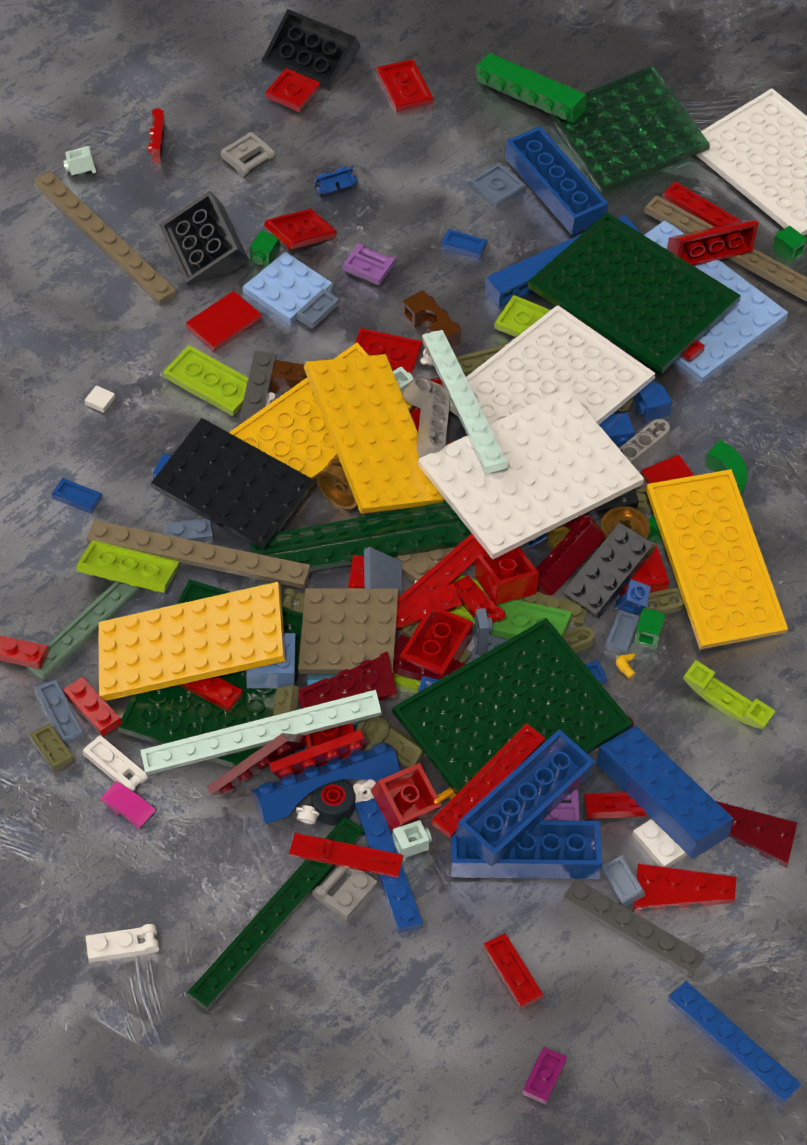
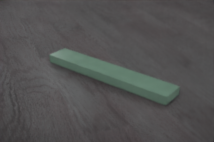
(85, 626)

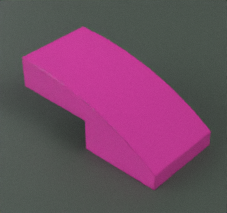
(128, 804)

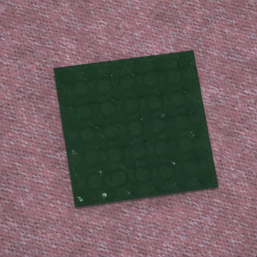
(631, 130)

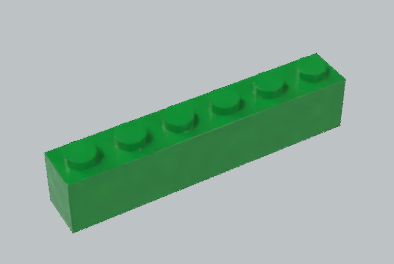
(531, 87)

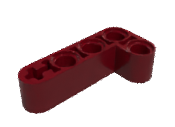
(569, 553)

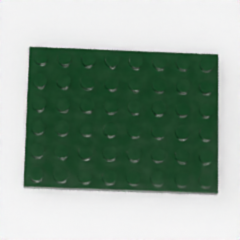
(634, 292)
(490, 699)
(178, 713)

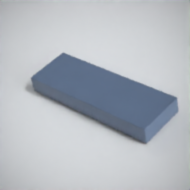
(59, 712)

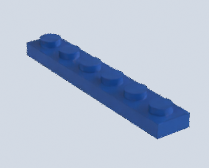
(395, 889)
(734, 1042)

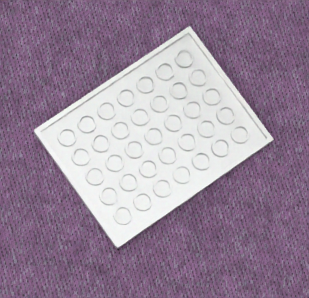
(764, 156)
(556, 356)
(554, 473)

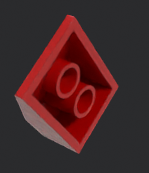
(438, 640)

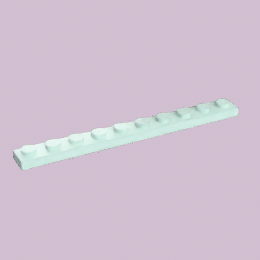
(464, 402)
(260, 732)

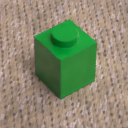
(789, 244)
(264, 249)
(649, 628)

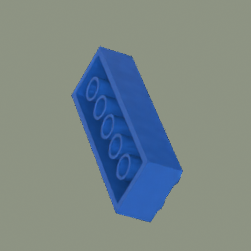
(555, 180)
(664, 792)
(524, 798)
(547, 851)

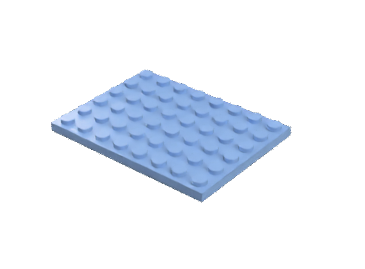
(737, 329)

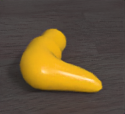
(623, 666)

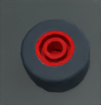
(333, 801)

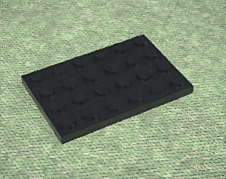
(232, 484)

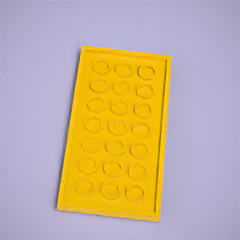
(295, 428)
(371, 432)
(716, 559)
(191, 641)

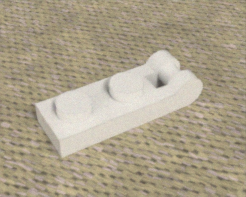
(114, 763)
(122, 943)

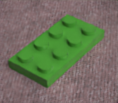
(523, 614)

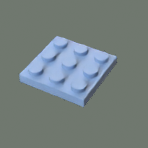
(286, 286)

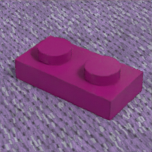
(544, 1075)

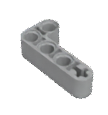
(434, 407)
(646, 442)

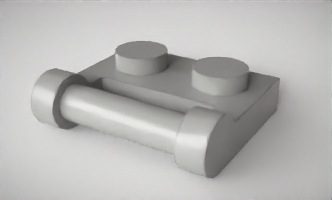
(245, 148)
(349, 895)

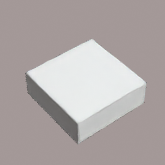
(99, 399)

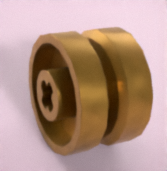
(335, 486)
(627, 516)

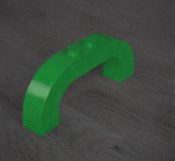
(719, 458)

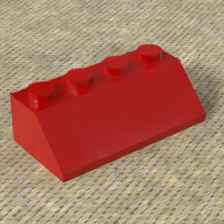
(715, 242)

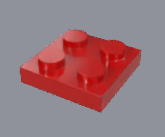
(292, 90)

